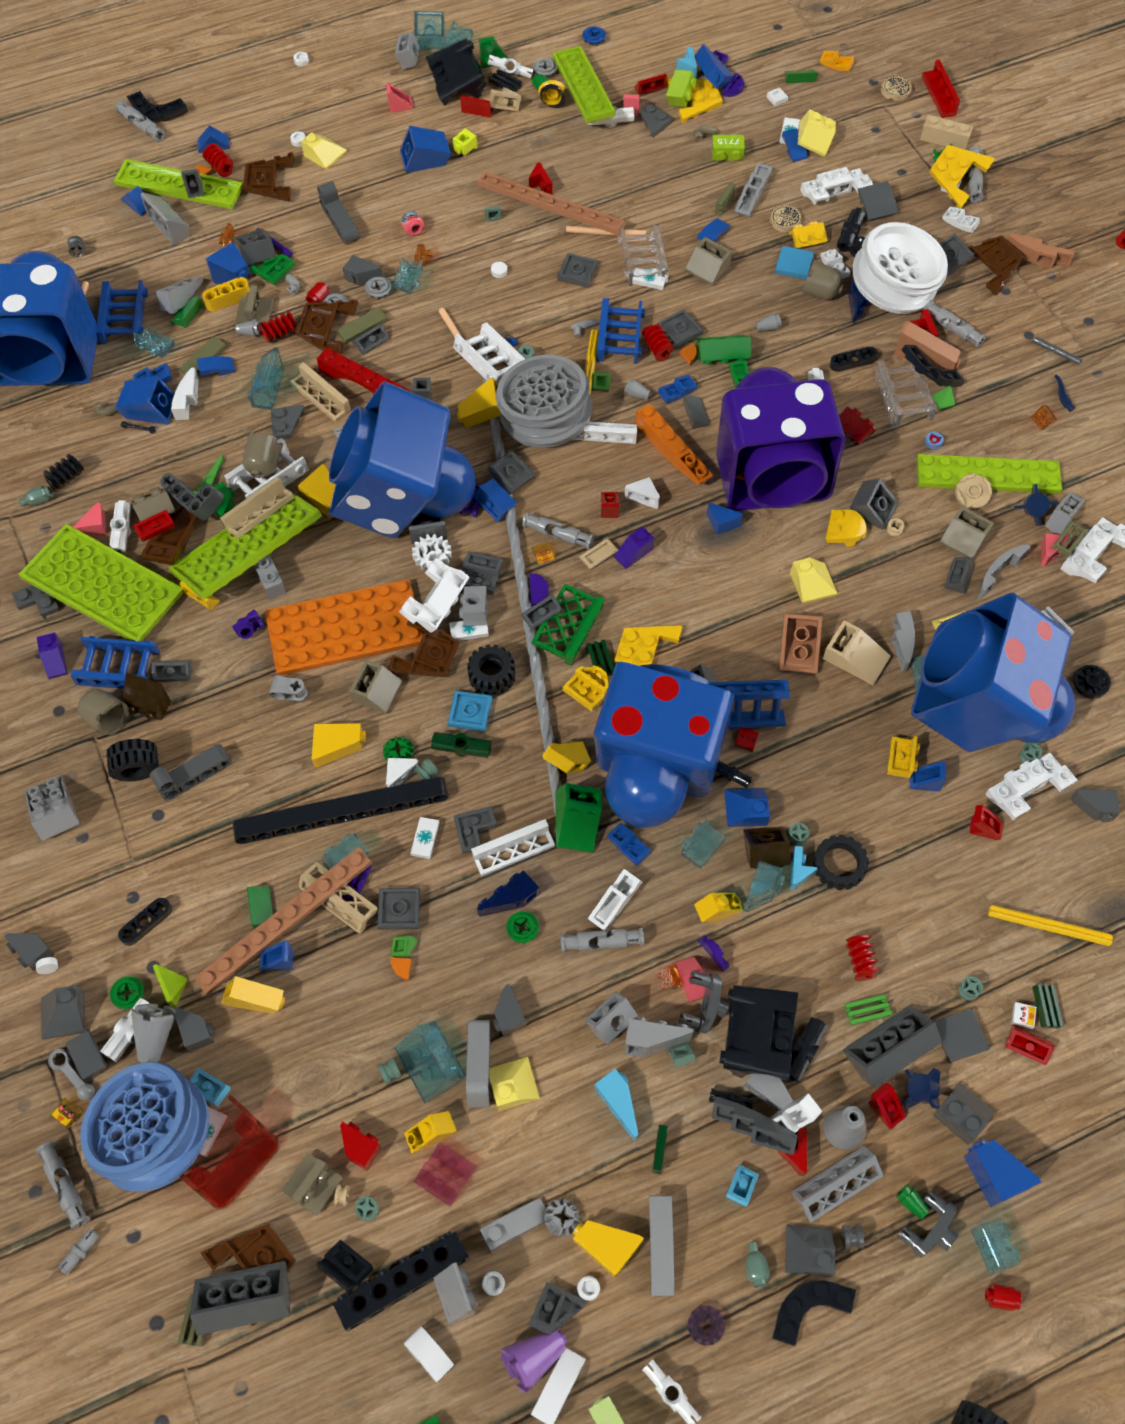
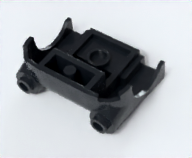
(456, 71)
(759, 1032)

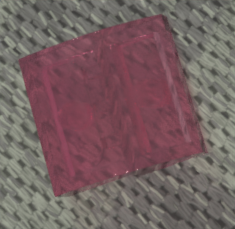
(445, 1174)

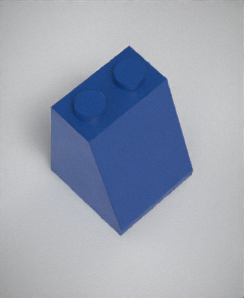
(424, 149)
(146, 400)
(998, 1172)

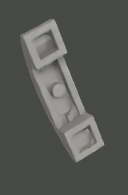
(1012, 556)

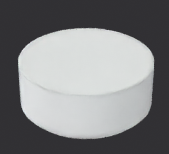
(301, 59)
(296, 138)
(499, 269)
(46, 965)
(493, 1283)
(588, 1288)

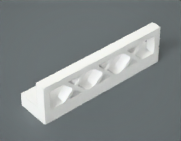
(608, 432)
(509, 841)

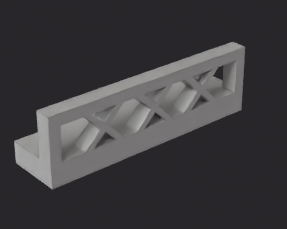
(836, 1179)

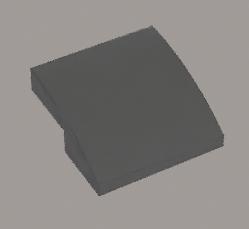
(877, 200)
(482, 570)

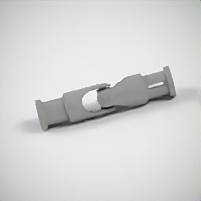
(139, 121)
(976, 179)
(956, 325)
(567, 534)
(613, 938)
(67, 1194)

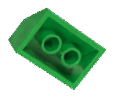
(723, 348)

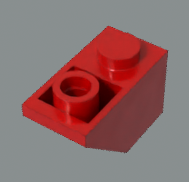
(357, 1146)

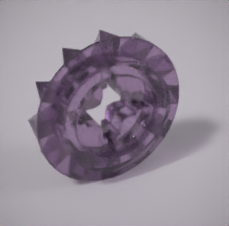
(715, 1319)

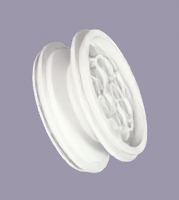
(899, 267)

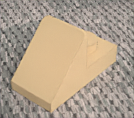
(505, 99)

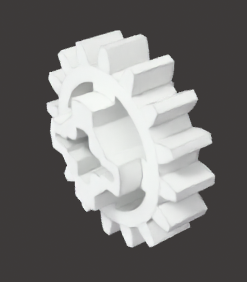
(430, 550)

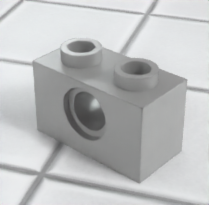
(407, 50)
(270, 578)
(474, 605)
(611, 1018)

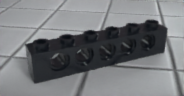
(353, 1318)

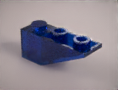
(856, 301)
(514, 895)

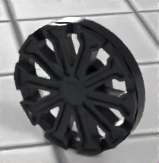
(1091, 681)

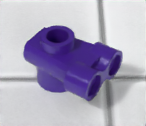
(245, 626)

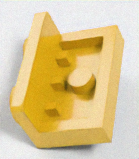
(808, 235)
(902, 757)

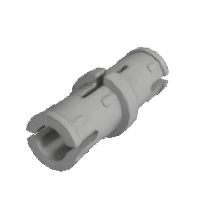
(78, 1251)

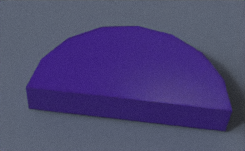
(734, 87)
(539, 588)
(714, 952)

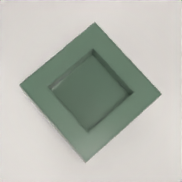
(681, 1055)

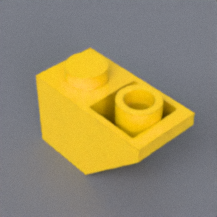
(568, 756)
(718, 906)
(430, 1131)

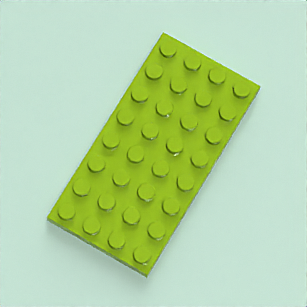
(227, 557)
(101, 583)

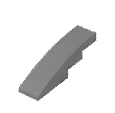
(753, 190)
(661, 1245)

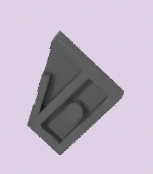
(654, 119)
(285, 420)

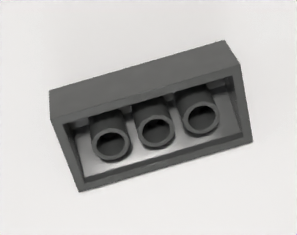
(893, 1045)
(240, 1298)

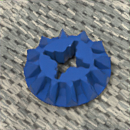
(590, 33)

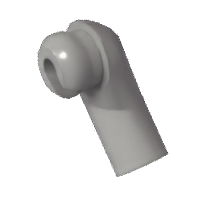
(294, 284)

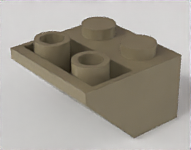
(709, 261)
(152, 503)
(966, 532)
(375, 687)

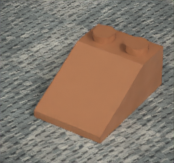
(800, 643)

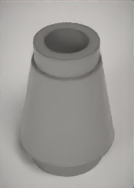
(768, 323)
(248, 328)
(636, 390)

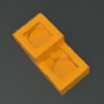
(833, 60)

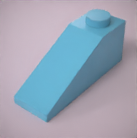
(616, 1095)

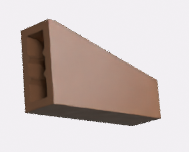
(933, 348)

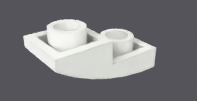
(958, 219)
(833, 259)
(428, 1354)

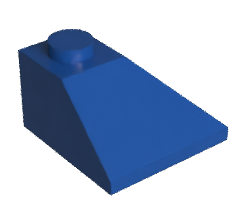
(227, 265)
(746, 807)

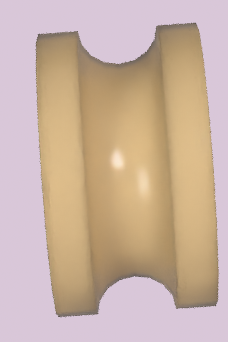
(892, 530)
(342, 1195)

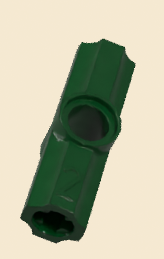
(449, 743)

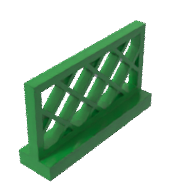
(580, 633)

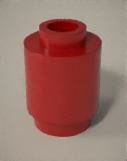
(317, 293)
(1003, 1297)

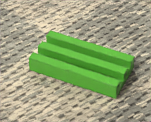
(885, 1005)

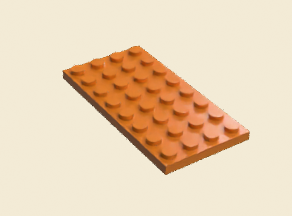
(341, 628)

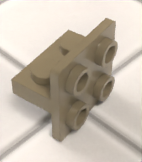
(254, 307)
(312, 1184)

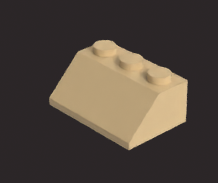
(945, 132)

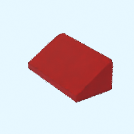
(651, 84)
(1029, 1045)

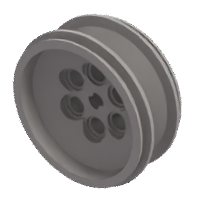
(544, 400)

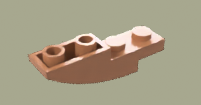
(1039, 253)

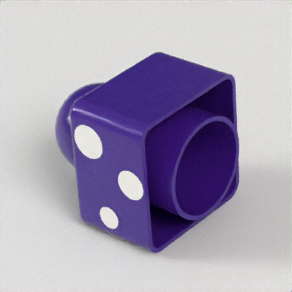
(781, 438)

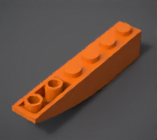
(671, 445)

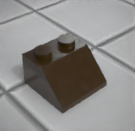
(145, 697)
(768, 846)

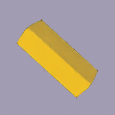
(209, 602)

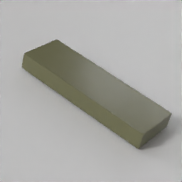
(362, 325)
(211, 348)

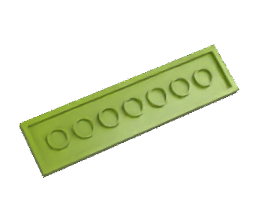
(583, 84)
(169, 183)
(1002, 473)

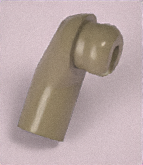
(703, 129)

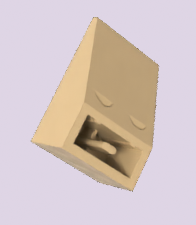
(856, 653)

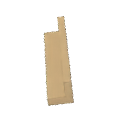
(316, 382)
(256, 506)
(335, 904)

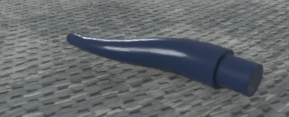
(1064, 399)

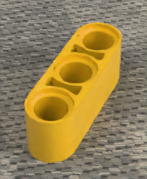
(225, 294)

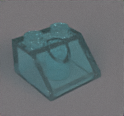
(429, 29)
(764, 886)
(996, 1246)

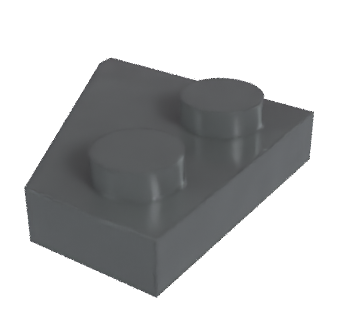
(555, 1309)

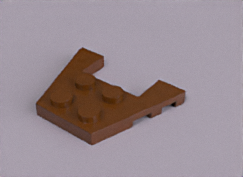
(261, 177)
(999, 257)
(318, 321)
(431, 657)
(251, 1250)

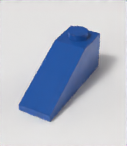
(713, 68)

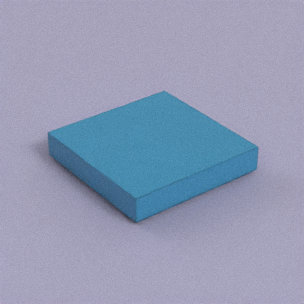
(794, 262)
(470, 711)

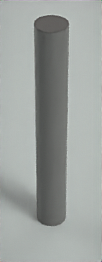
(1057, 350)

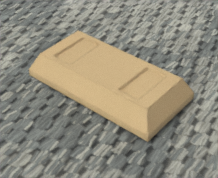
(598, 553)

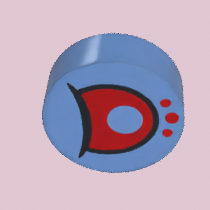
(934, 440)

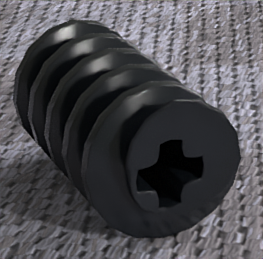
(62, 471)

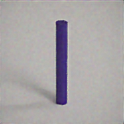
(280, 247)

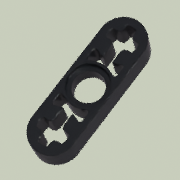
(839, 364)
(129, 927)

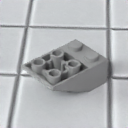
(51, 808)
(652, 1038)
(454, 1295)

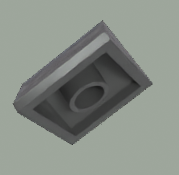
(427, 525)

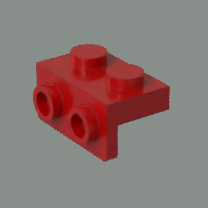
(855, 425)

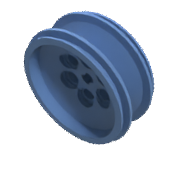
(144, 1127)

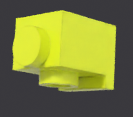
(464, 142)

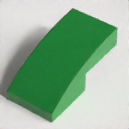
(738, 371)

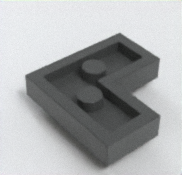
(31, 595)
(469, 825)

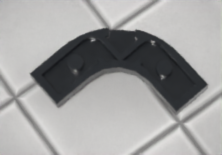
(157, 112)
(923, 366)
(805, 1297)

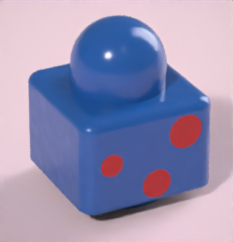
(996, 677)
(659, 740)

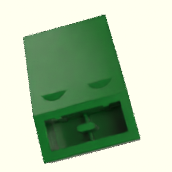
(577, 817)

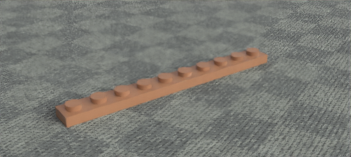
(551, 203)
(282, 921)

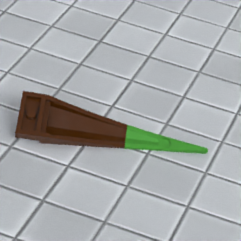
(170, 544)

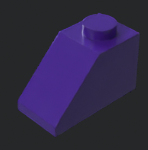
(635, 547)
(52, 655)

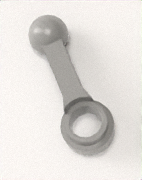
(85, 1091)

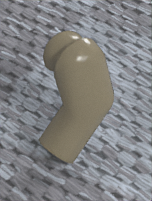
(105, 411)

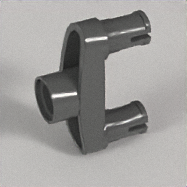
(712, 1003)
(940, 1234)

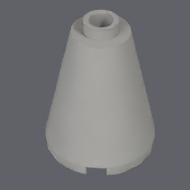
(151, 1030)
(845, 1127)

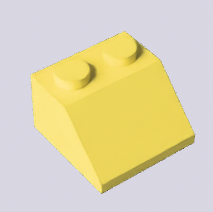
(816, 132)

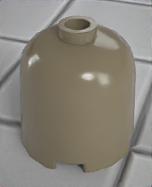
(823, 281)
(261, 454)
(102, 711)

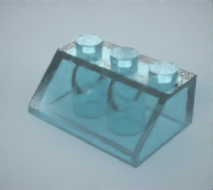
(267, 380)
(430, 1061)

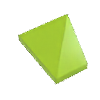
(171, 984)

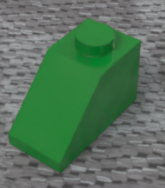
(227, 503)

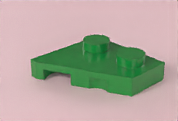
(489, 46)
(274, 269)

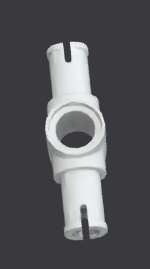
(518, 70)
(662, 1381)

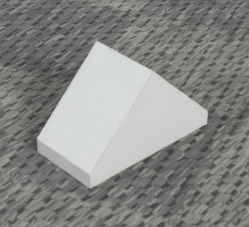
(643, 493)
(400, 770)

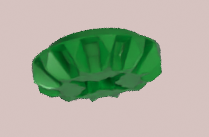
(405, 745)
(518, 919)
(120, 987)

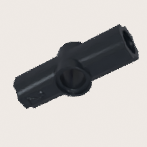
(850, 229)
(806, 1048)

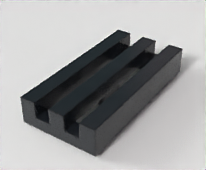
(507, 81)

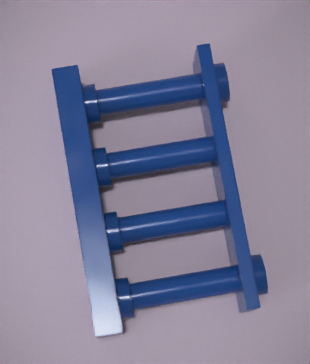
(107, 305)
(606, 323)
(102, 678)
(757, 691)

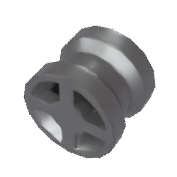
(76, 246)
(852, 1236)

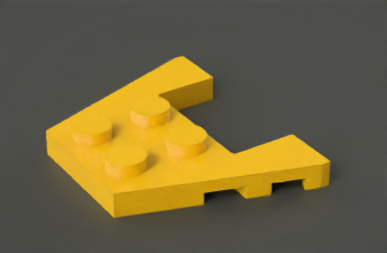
(703, 99)
(951, 168)
(640, 643)

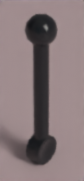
(151, 429)

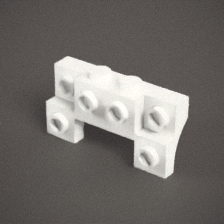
(834, 184)
(1084, 556)
(440, 598)
(1029, 778)

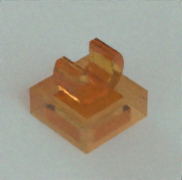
(226, 235)
(422, 254)
(1043, 417)
(670, 977)

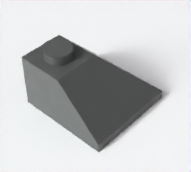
(63, 1012)
(809, 1251)

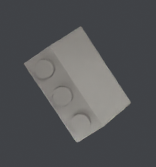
(165, 218)

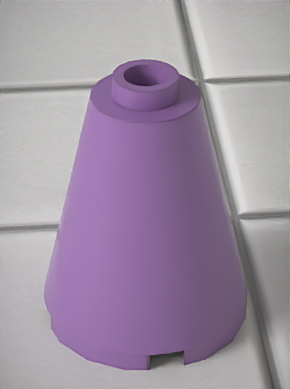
(533, 1357)

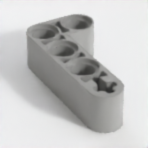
(478, 1064)

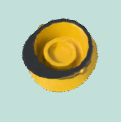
(552, 93)

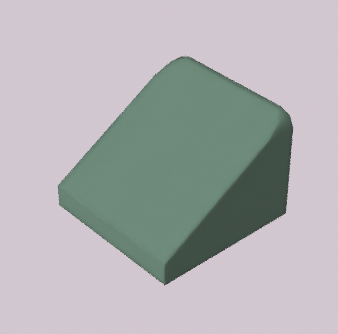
(492, 213)

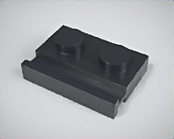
(345, 1266)

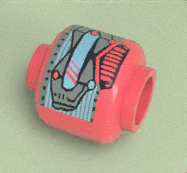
(412, 223)

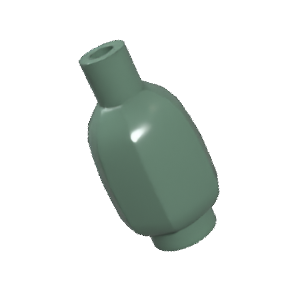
(36, 496)
(756, 1267)

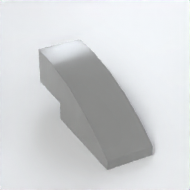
(903, 638)

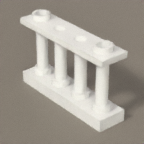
(494, 343)
(240, 476)

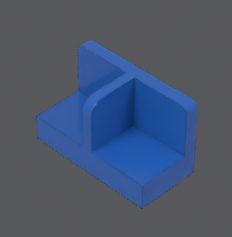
(494, 499)

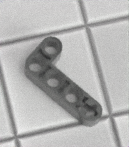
(336, 213)
(200, 504)
(190, 773)

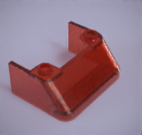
(239, 1166)

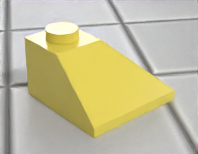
(322, 150)
(812, 580)
(513, 1084)

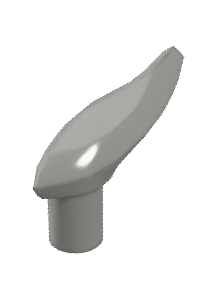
(583, 325)

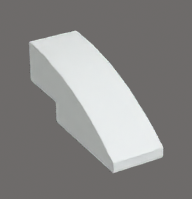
(185, 395)
(615, 899)
(797, 1113)
(558, 1387)

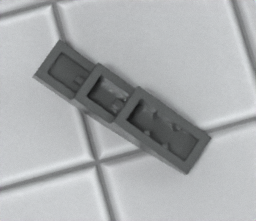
(758, 1126)

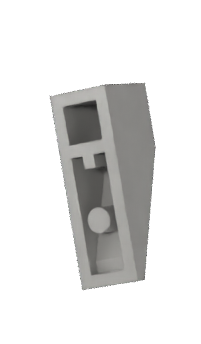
(178, 294)
(1064, 513)
(769, 1090)
(514, 1225)

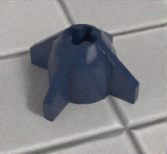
(1036, 505)
(923, 1088)

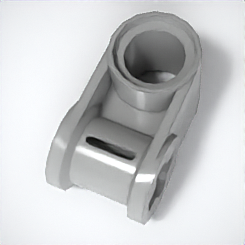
(288, 689)

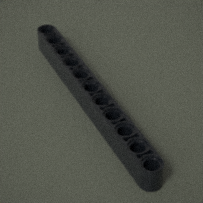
(340, 810)

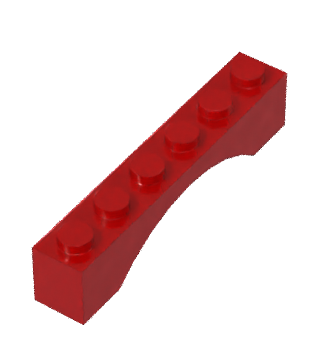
(341, 367)

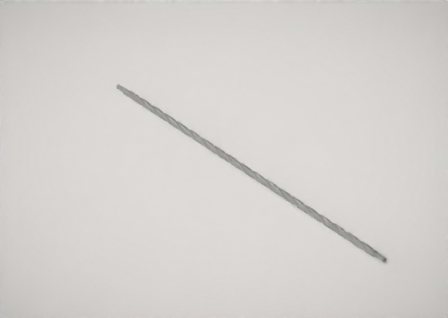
(525, 603)

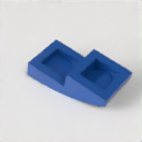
(794, 150)
(714, 230)
(214, 364)
(162, 372)
(681, 386)
(628, 844)

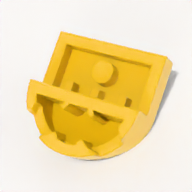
(846, 527)
(588, 686)

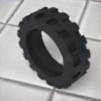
(851, 846)

